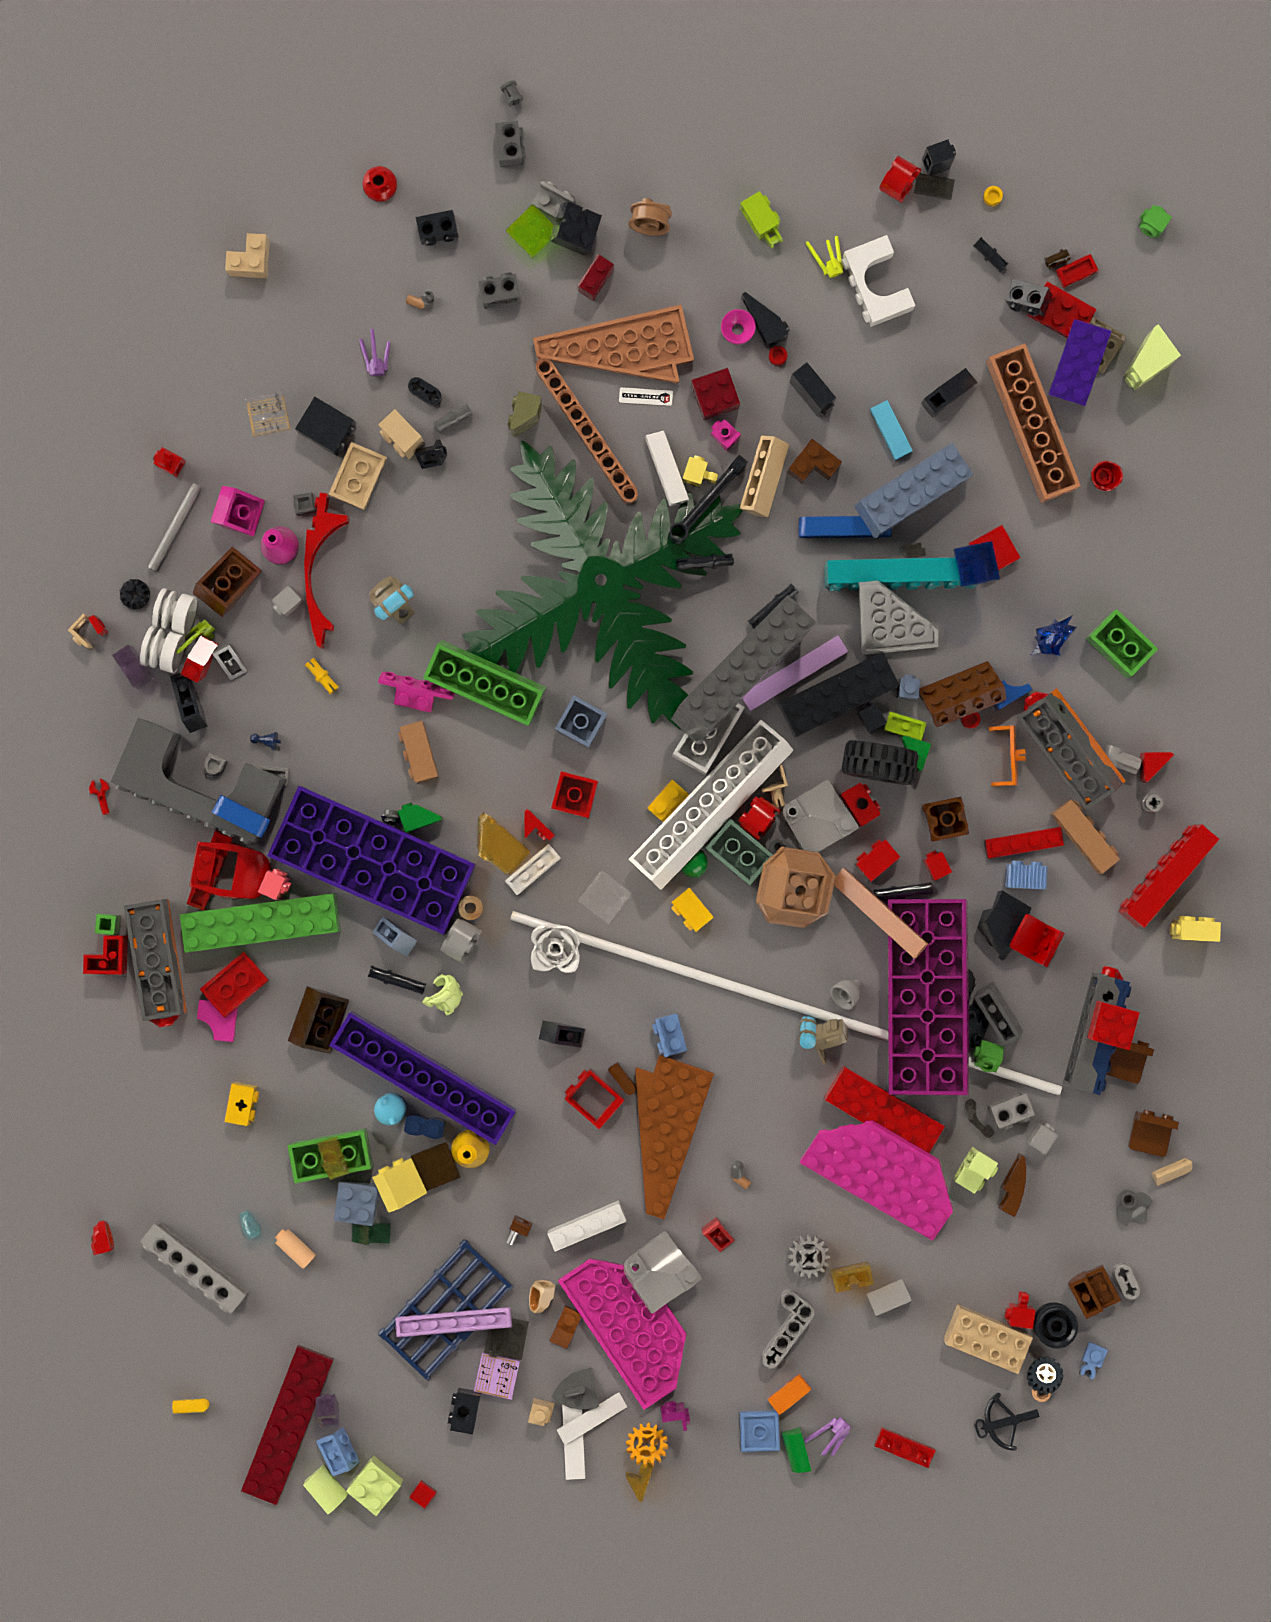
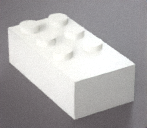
(702, 756)

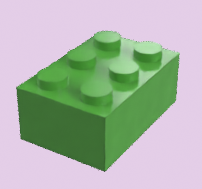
(1121, 643)

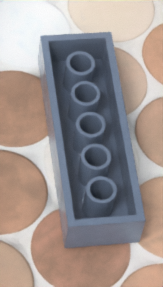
(913, 490)

